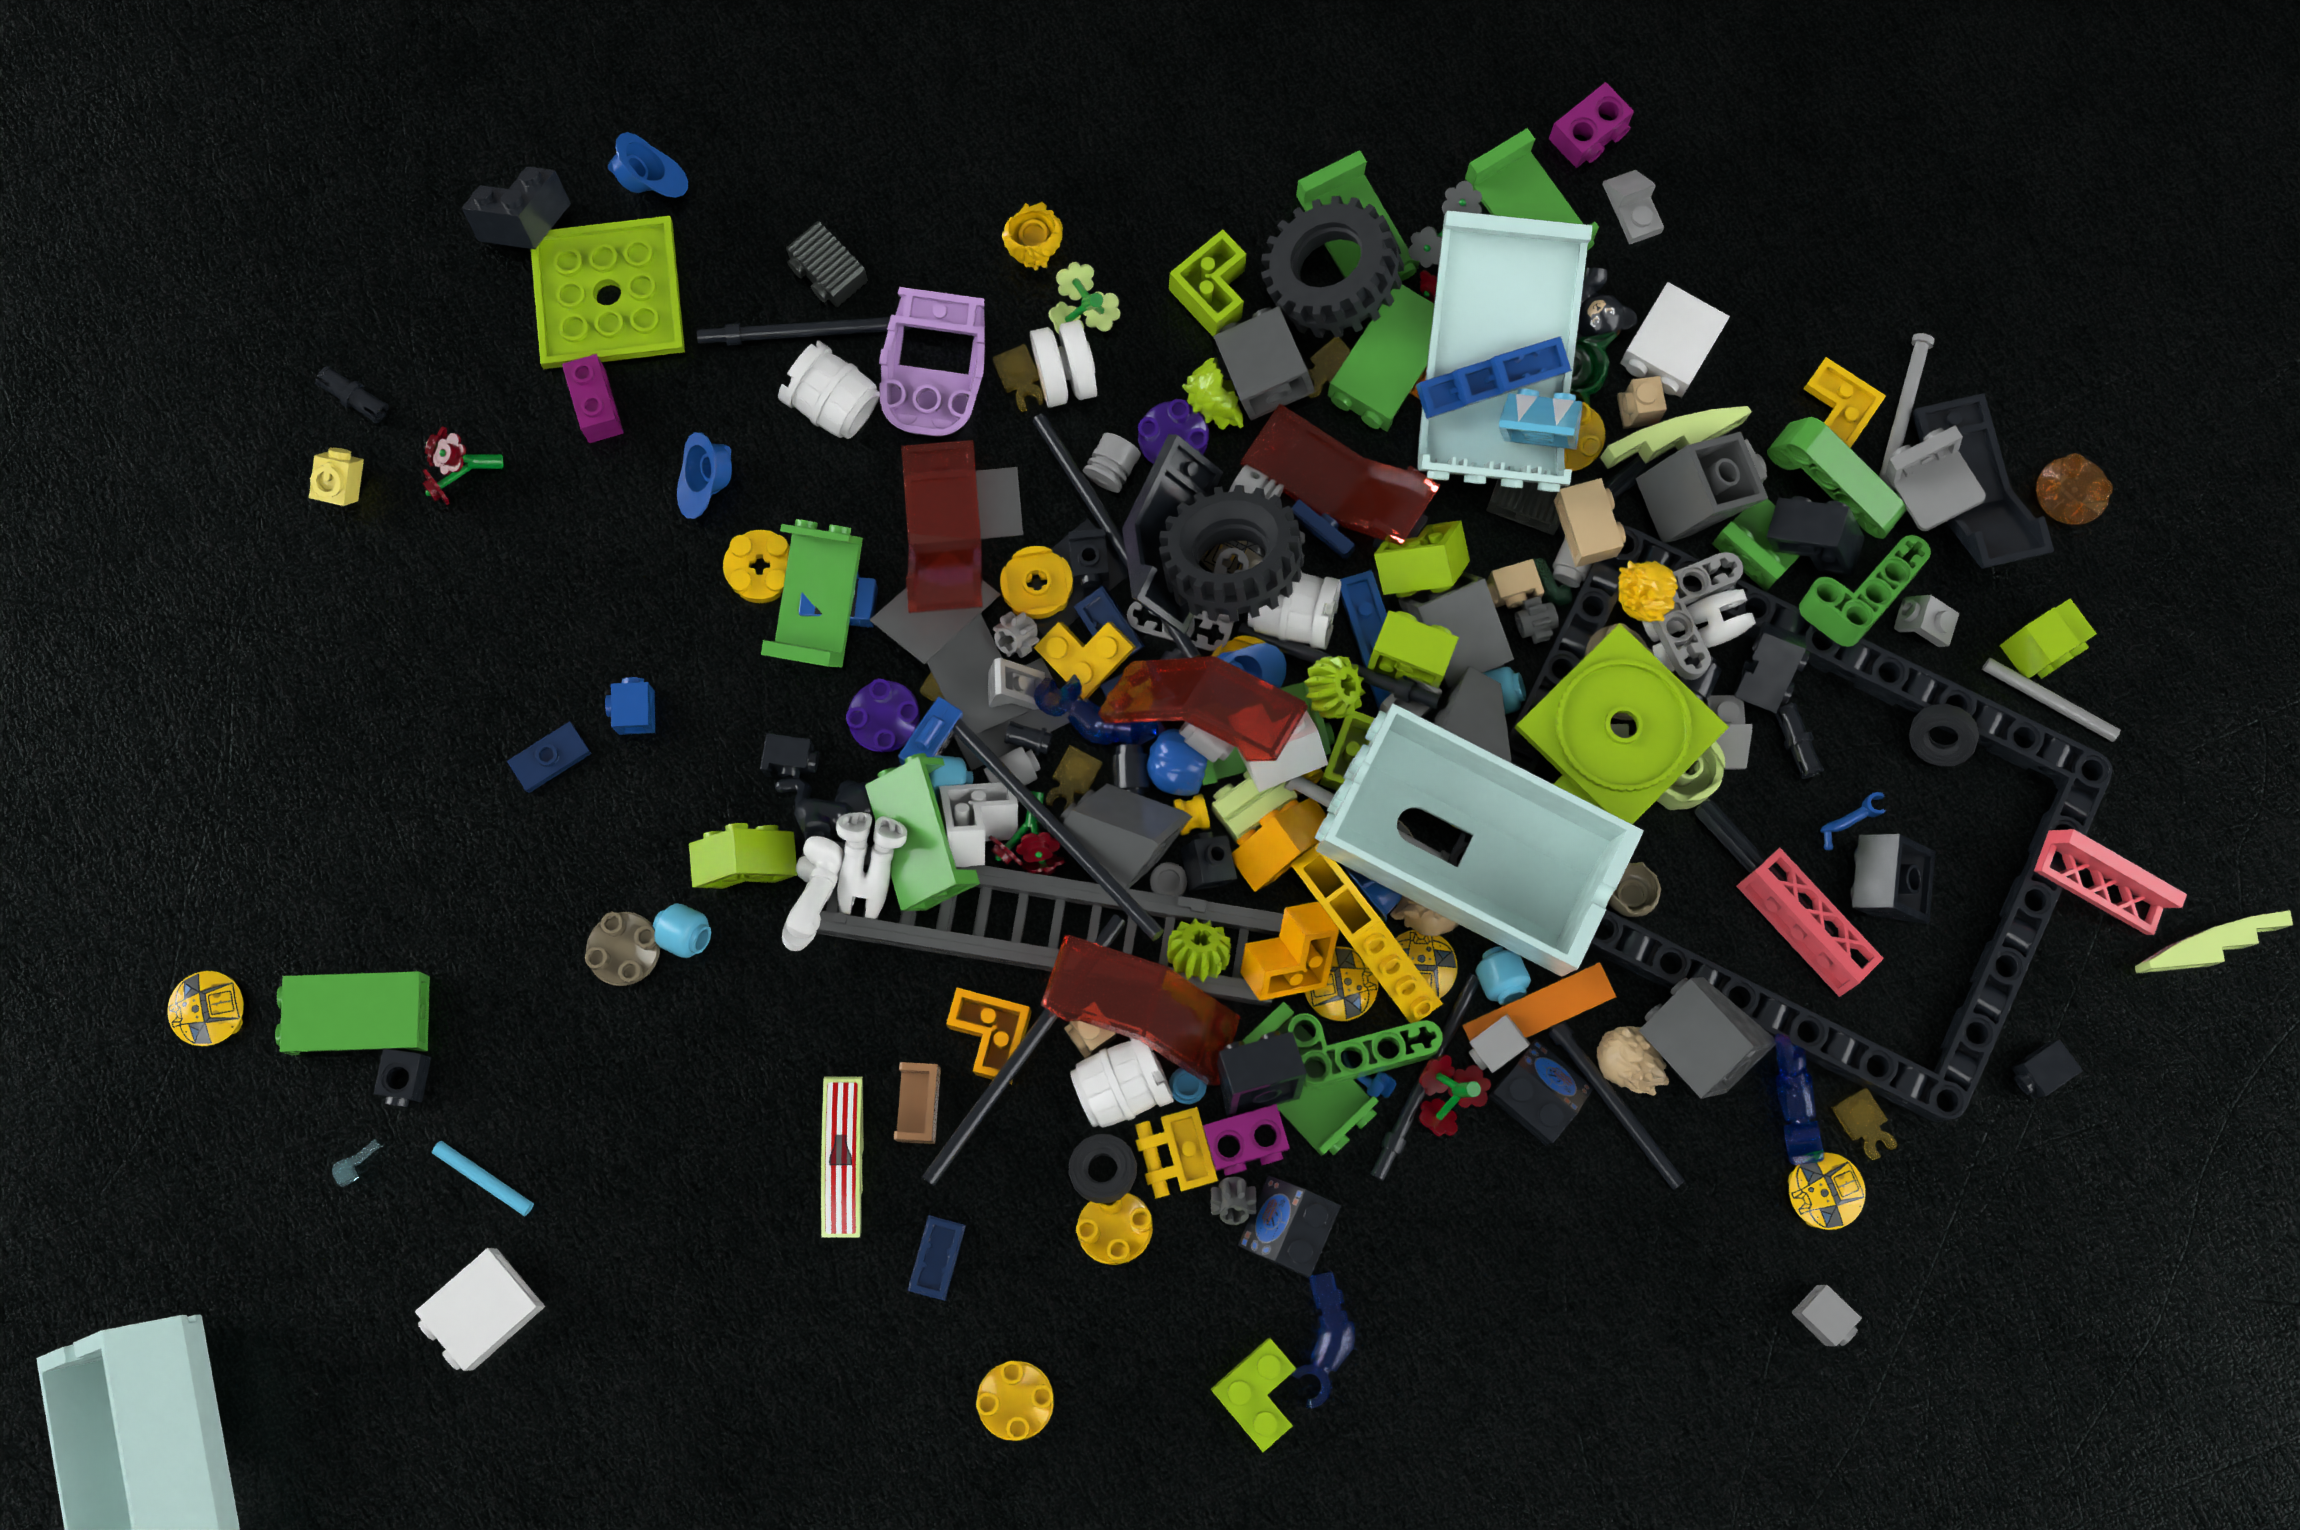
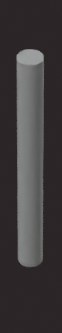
(2051, 699)

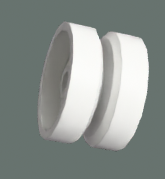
(1069, 362)

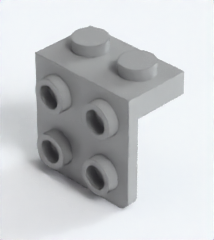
(1934, 479)

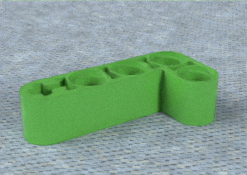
(1839, 473)
(1850, 615)
(1367, 1049)

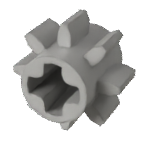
(1016, 634)

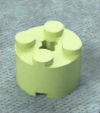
(1699, 783)

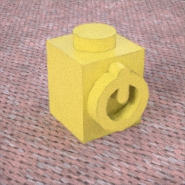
(336, 477)

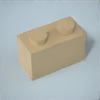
(1589, 522)

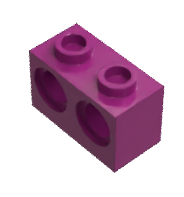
(1586, 121)
(592, 398)
(1242, 1129)

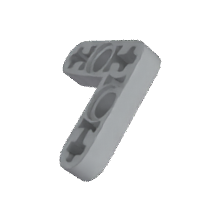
(1680, 612)
(1223, 621)

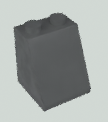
(1264, 362)
(1701, 486)
(1472, 617)
(1475, 713)
(1124, 830)
(1705, 1037)

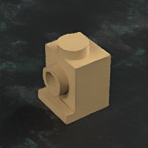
(1642, 403)
(1514, 584)
(1088, 1037)

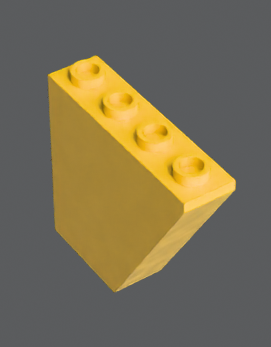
(1367, 934)

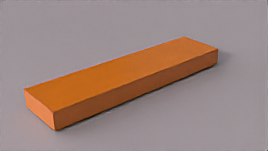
(1550, 1003)

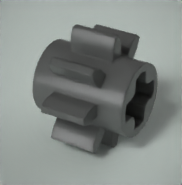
(1536, 620)
(1233, 1200)

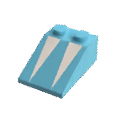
(1541, 419)

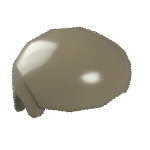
(1636, 892)

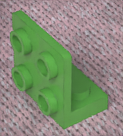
(1748, 541)

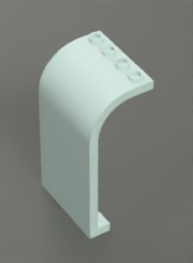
(1497, 292)

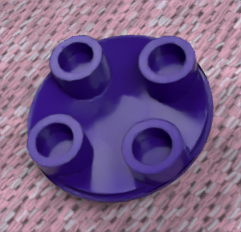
(1172, 418)
(883, 716)

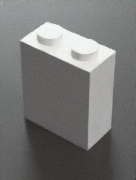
(1674, 339)
(478, 1310)

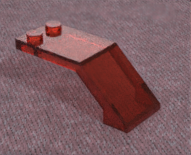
(1337, 480)
(942, 527)
(1211, 697)
(1140, 1003)

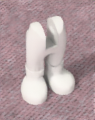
(1709, 611)
(821, 871)
(852, 879)

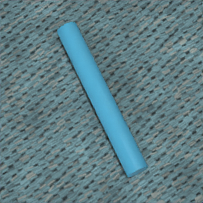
(482, 1178)

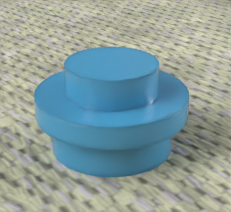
(1186, 1087)

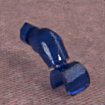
(1085, 716)
(1797, 1104)
(1335, 1336)

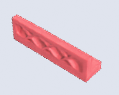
(2116, 870)
(1806, 927)

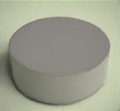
(1168, 879)

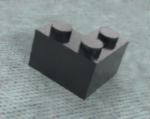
(518, 214)
(1817, 530)

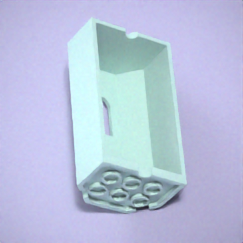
(1536, 853)
(138, 1430)

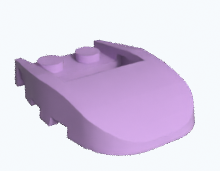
(923, 398)

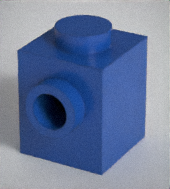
(631, 706)

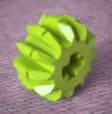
(1334, 687)
(1199, 950)

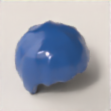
(1175, 765)

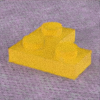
(1849, 397)
(1089, 662)

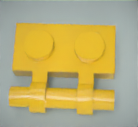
(1187, 1148)

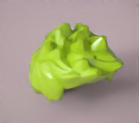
(1213, 395)

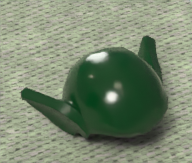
(1590, 365)

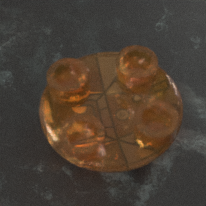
(2073, 490)

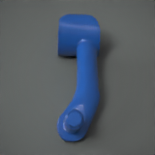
(1851, 819)
(1381, 1084)

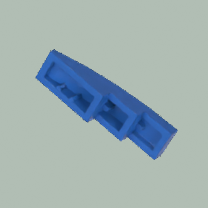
(1493, 377)

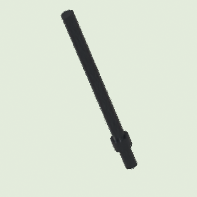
(734, 334)
(1402, 689)
(1562, 1034)
(1393, 1141)

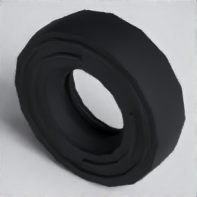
(1947, 716)
(1102, 1146)

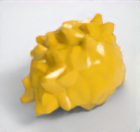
(1033, 235)
(1647, 590)

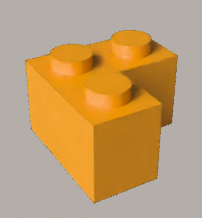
(1278, 843)
(1294, 960)
(994, 1020)

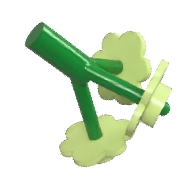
(1097, 307)

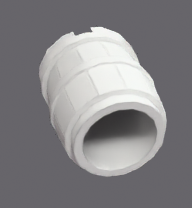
(829, 391)
(1304, 615)
(1120, 1083)

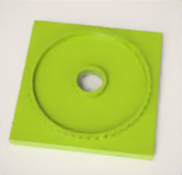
(578, 263)
(1612, 771)

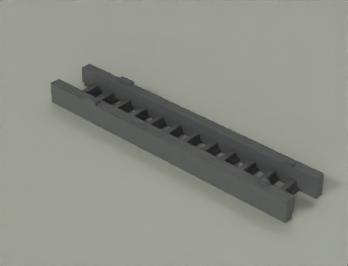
(1062, 890)

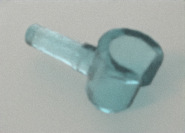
(344, 1170)

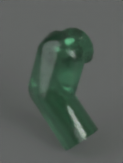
(1554, 594)

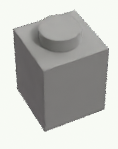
(1498, 1044)
(1827, 1316)

